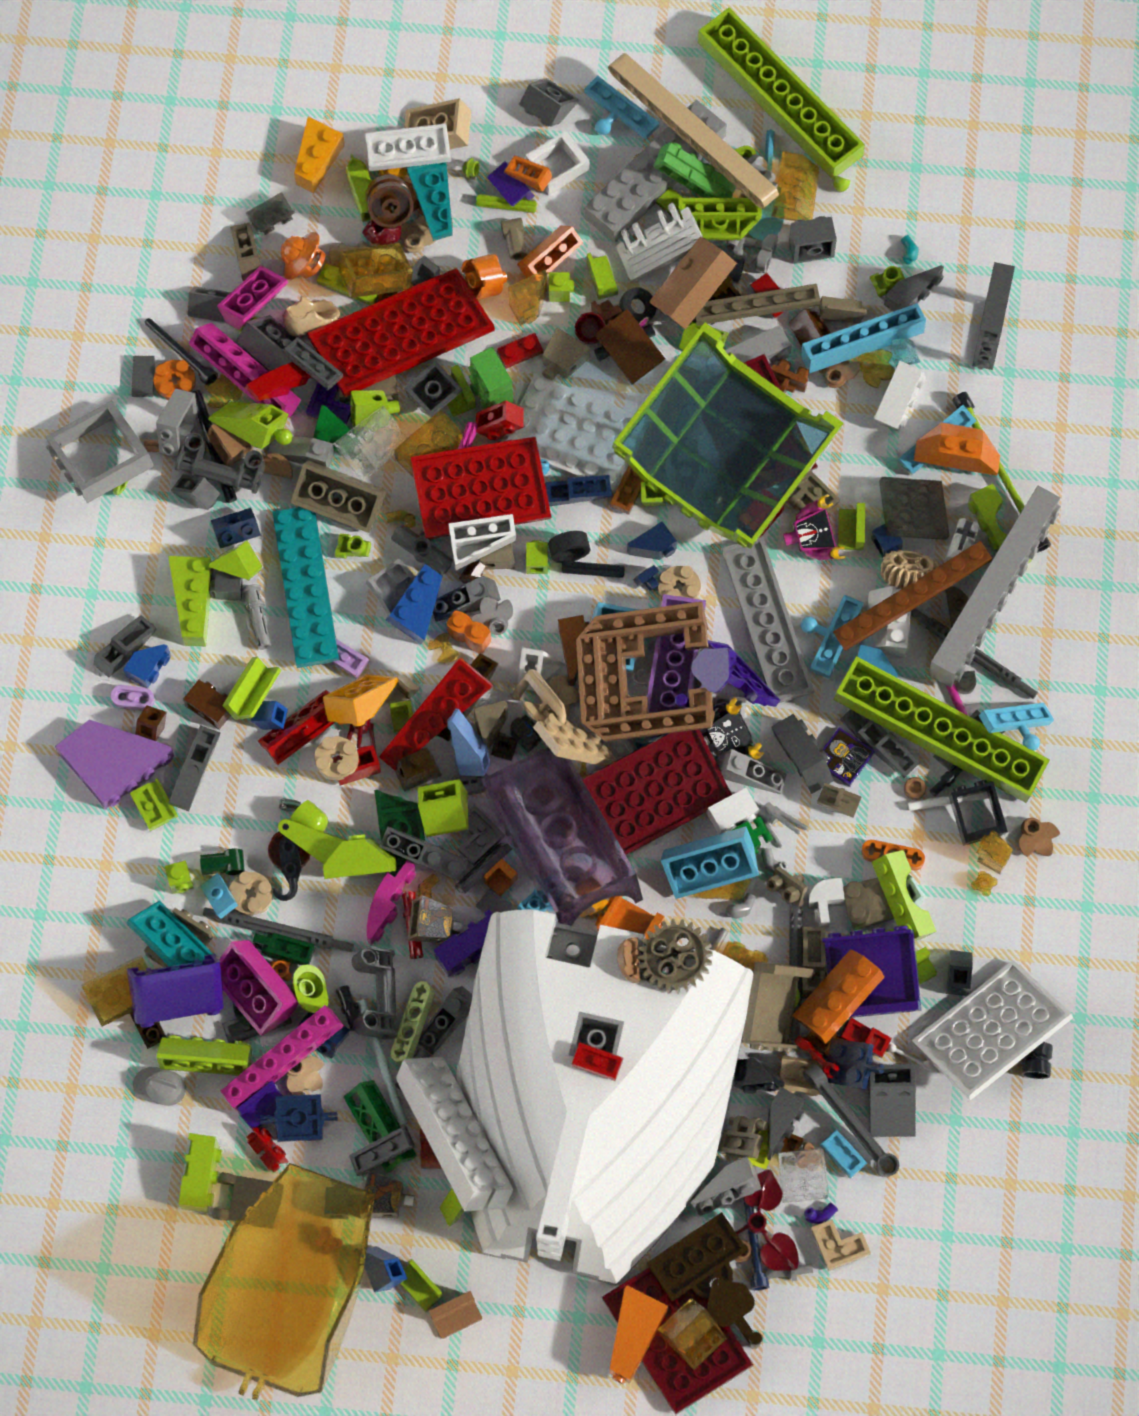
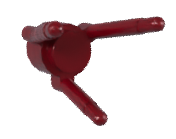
(368, 726)

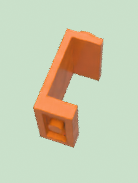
(628, 917)

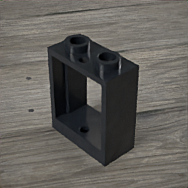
(979, 787)

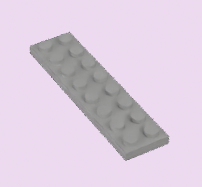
(767, 620)

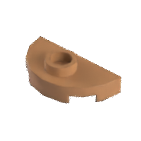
(277, 465)
(628, 959)

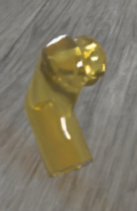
(402, 515)
(424, 887)

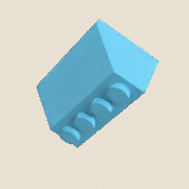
(710, 862)

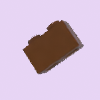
(207, 703)

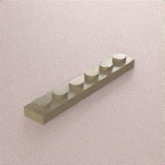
(759, 304)

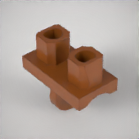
(788, 380)

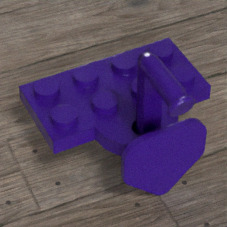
(722, 665)

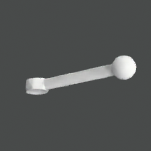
(925, 1064)

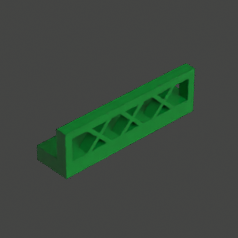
(382, 1118)

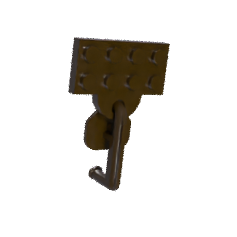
(703, 1258)

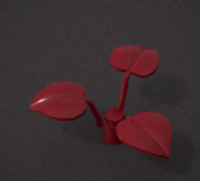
(780, 1251)

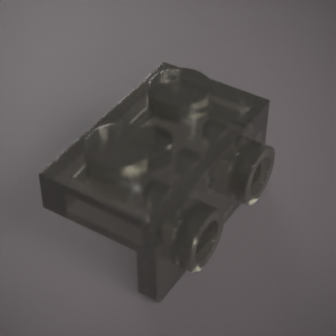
(270, 213)

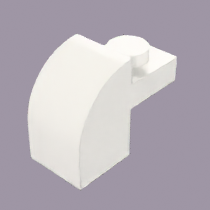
(823, 895)

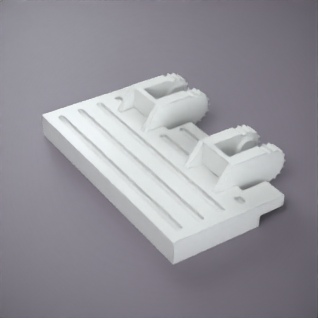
(661, 245)

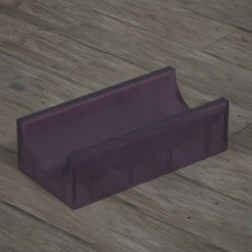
(559, 835)

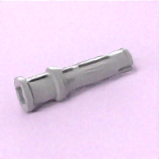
(255, 608)

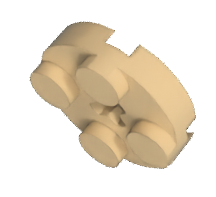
(683, 575)
(332, 746)
(261, 888)

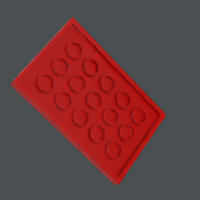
(480, 485)

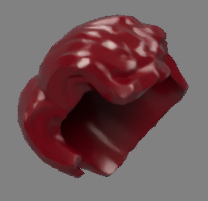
(380, 235)

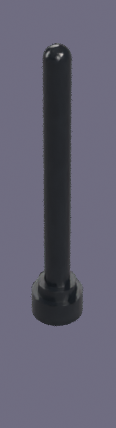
(206, 374)

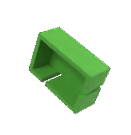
(489, 379)

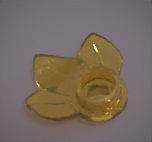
(879, 367)
(221, 392)

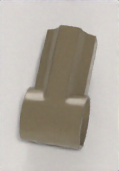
(514, 234)

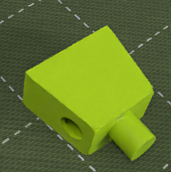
(367, 402)

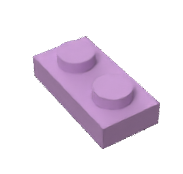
(350, 660)

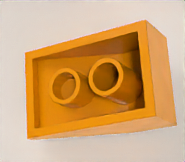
(358, 699)

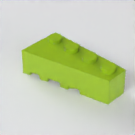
(192, 593)

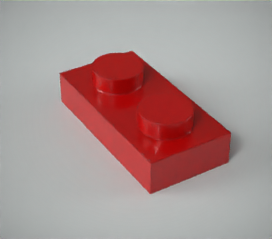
(520, 350)
(597, 1061)

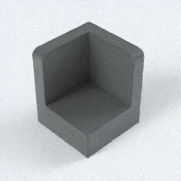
(424, 270)

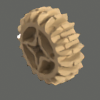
(905, 567)

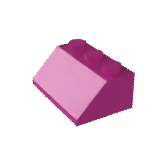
(251, 296)

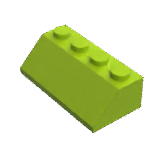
(204, 1056)

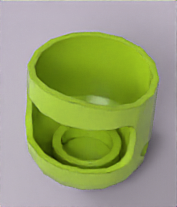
(310, 815)

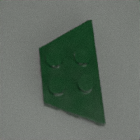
(400, 815)

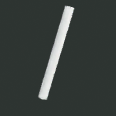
(941, 801)

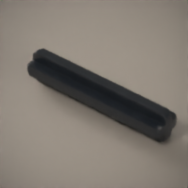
(593, 569)

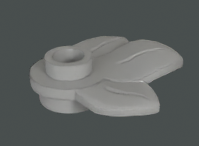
(494, 612)

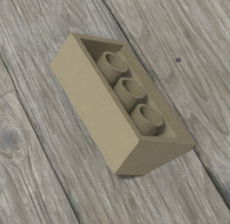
(360, 499)

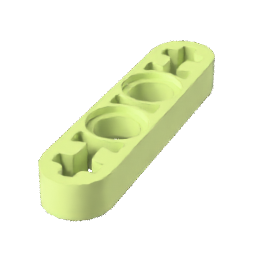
(412, 1023)

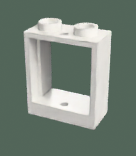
(566, 142)

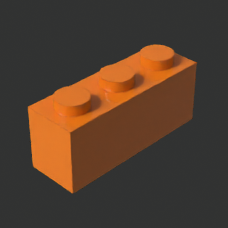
(551, 251)

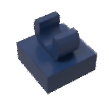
(647, 578)

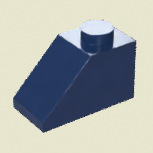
(654, 543)

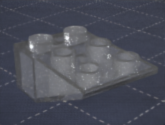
(370, 443)

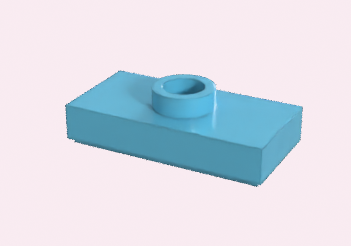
(219, 895)
(843, 1154)

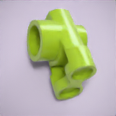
(885, 281)
(352, 546)

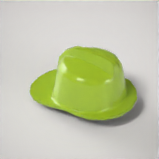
(309, 988)

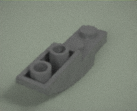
(194, 768)
(423, 853)

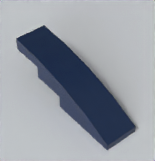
(578, 489)

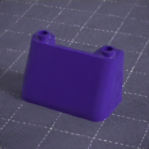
(176, 991)

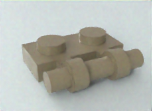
(812, 489)
(741, 1143)

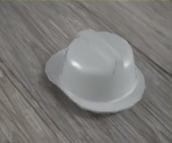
(159, 1086)

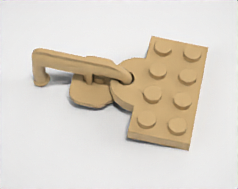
(555, 729)

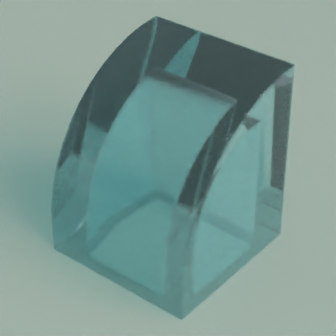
(904, 351)

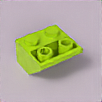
(443, 807)

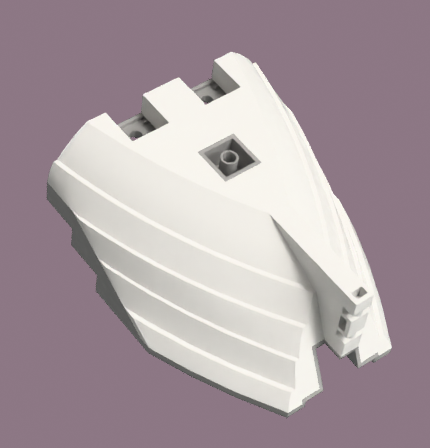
(583, 1150)

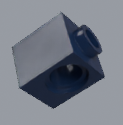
(884, 543)

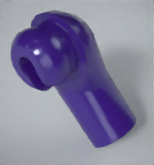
(817, 1216)

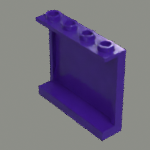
(895, 957)

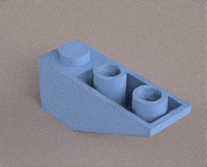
(470, 750)

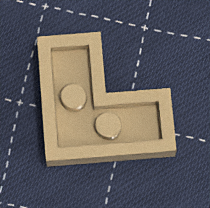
(838, 1251)

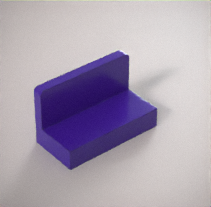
(509, 187)
(259, 1104)

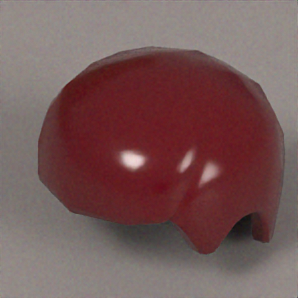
(587, 326)

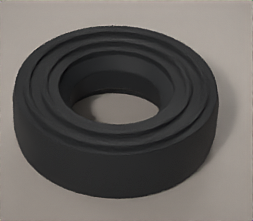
(642, 295)

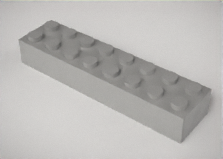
(639, 183)

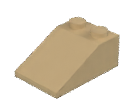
(452, 113)

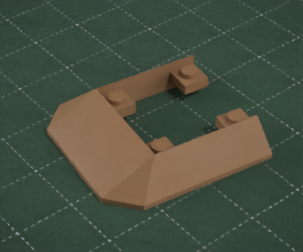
(603, 675)

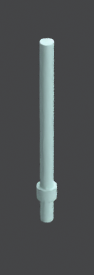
(386, 1074)

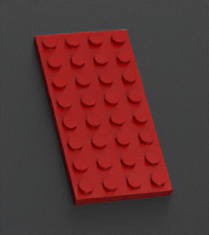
(402, 331)

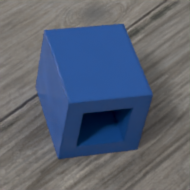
(270, 715)

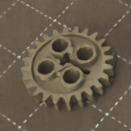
(681, 975)

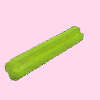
(501, 203)

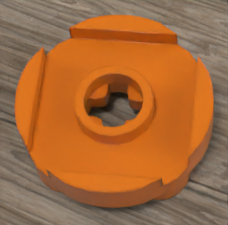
(170, 369)

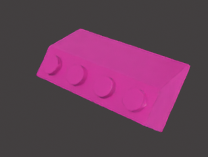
(255, 987)

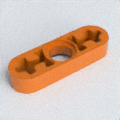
(878, 845)

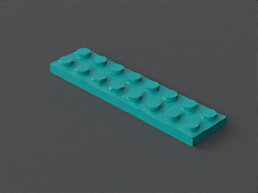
(305, 587)

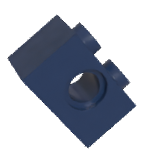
(235, 528)

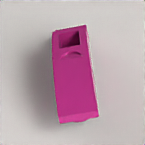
(382, 907)

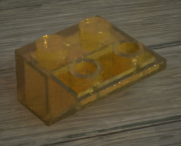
(692, 1333)

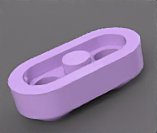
(133, 697)

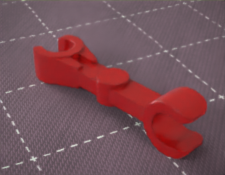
(805, 1044)

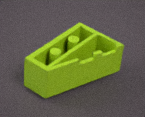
(200, 1173)

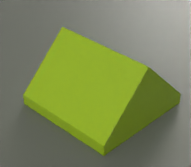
(238, 561)

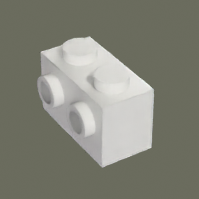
(733, 811)

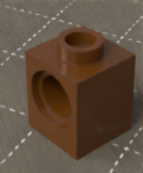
(151, 723)

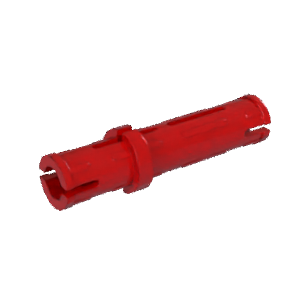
(415, 947)

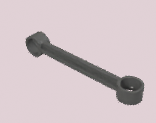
(819, 1081)

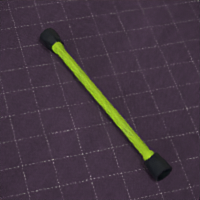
(964, 399)

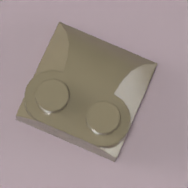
(866, 903)

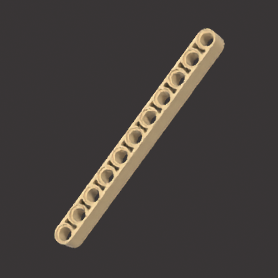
(693, 131)

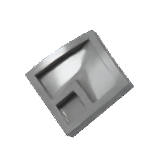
(390, 584)

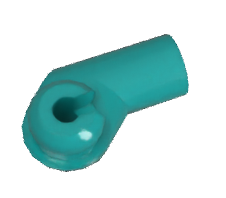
(912, 250)

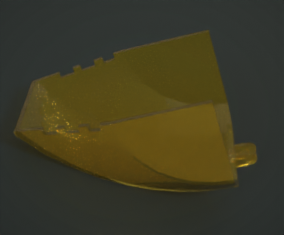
(286, 1284)

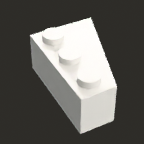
(900, 396)
(480, 537)

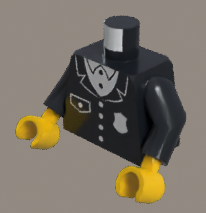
(731, 731)

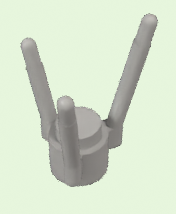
(772, 814)

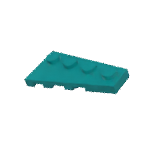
(432, 193)

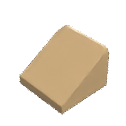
(406, 686)

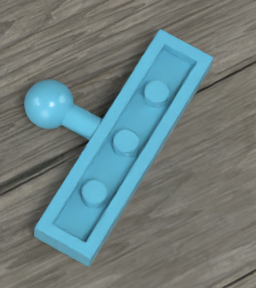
(620, 108)
(960, 417)
(830, 647)
(1018, 718)

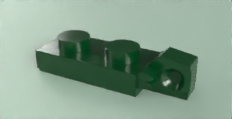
(285, 948)

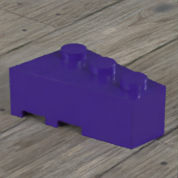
(463, 948)

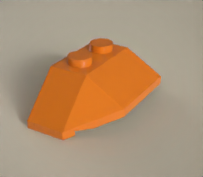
(958, 448)

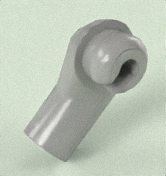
(769, 862)
(741, 909)

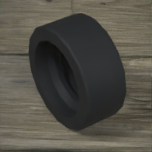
(569, 546)

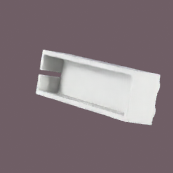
(454, 1134)

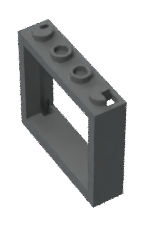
(993, 316)

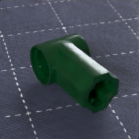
(229, 862)

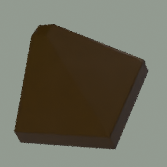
(504, 746)

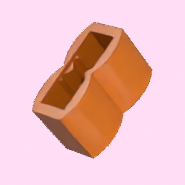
(465, 630)

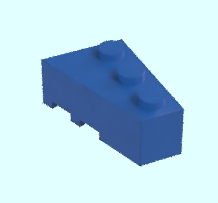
(416, 605)

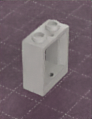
(176, 422)

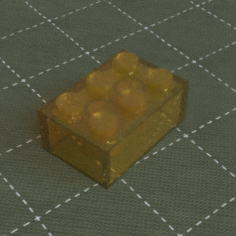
(375, 270)

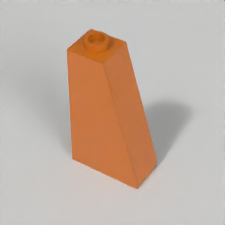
(636, 1328)

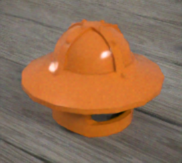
(298, 253)

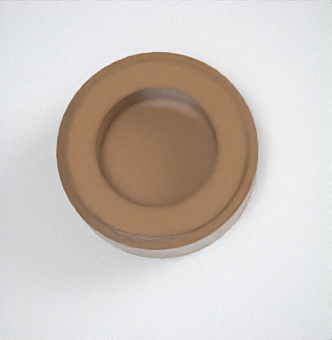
(915, 788)

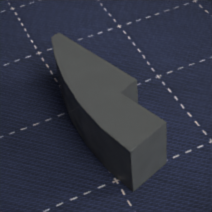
(123, 646)

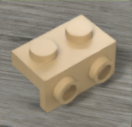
(792, 1074)

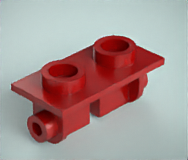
(262, 1140)

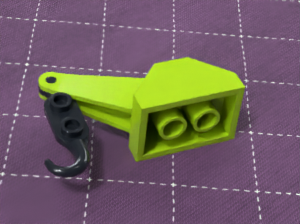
(338, 855)

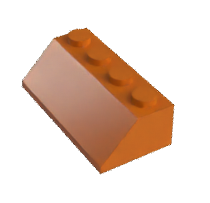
(839, 995)

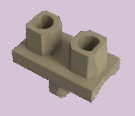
(839, 800)
(789, 887)

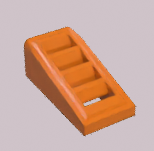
(540, 178)

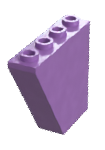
(112, 759)

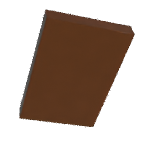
(629, 346)

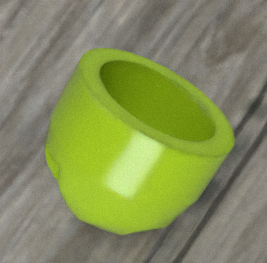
(841, 184)

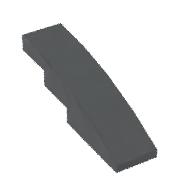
(884, 744)

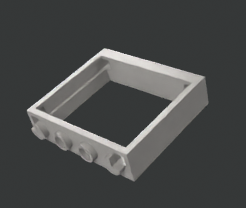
(115, 476)

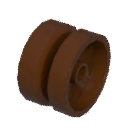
(389, 201)

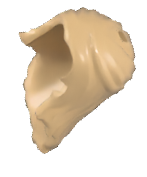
(308, 316)

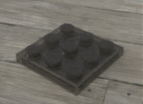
(914, 508)

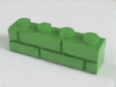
(692, 173)

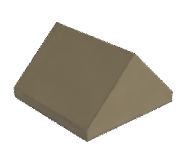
(490, 720)

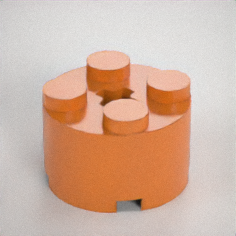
(484, 276)

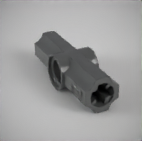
(432, 556)

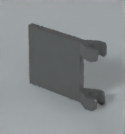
(245, 1193)

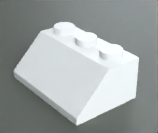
(893, 637)

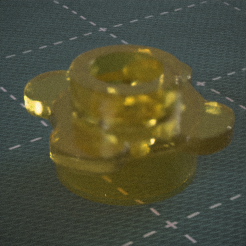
(984, 877)

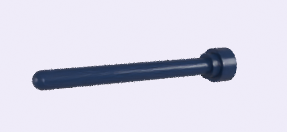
(759, 1280)

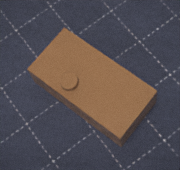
(693, 282)

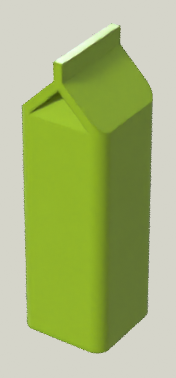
(358, 180)

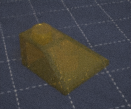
(528, 297)

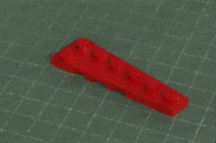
(456, 690)

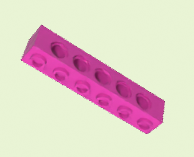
(236, 364)
(283, 1056)

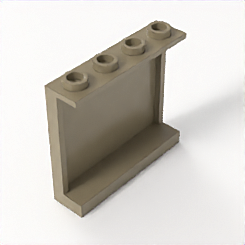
(772, 1006)

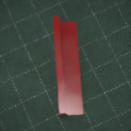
(301, 732)

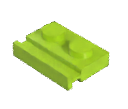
(153, 804)

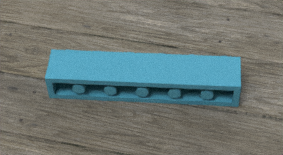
(863, 338)

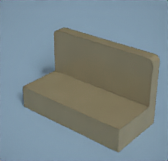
(841, 310)

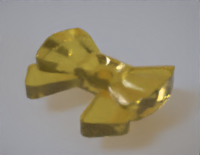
(449, 653)

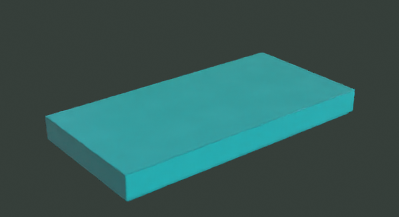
(167, 935)

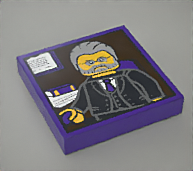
(846, 756)

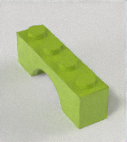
(985, 505)
(892, 874)

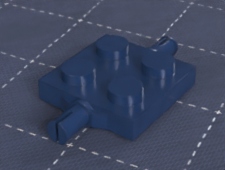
(853, 1061)
(299, 1118)

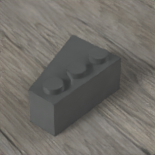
(803, 752)

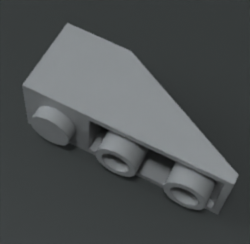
(750, 772)
(730, 1184)

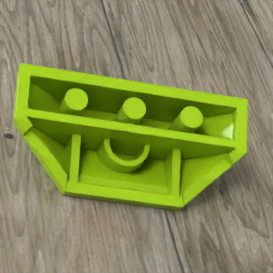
(722, 216)

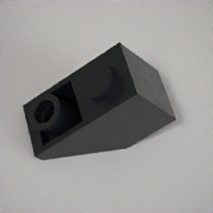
(959, 973)
(756, 1075)

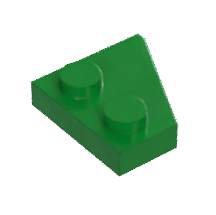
(329, 427)

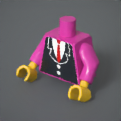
(814, 532)

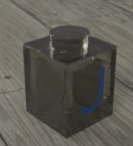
(523, 731)

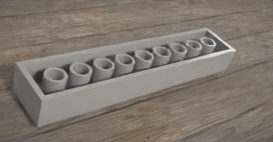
(994, 587)

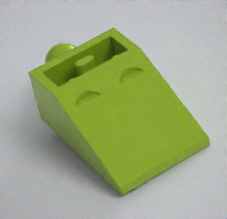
(254, 423)

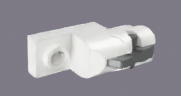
(963, 538)

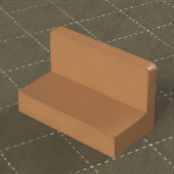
(455, 1315)

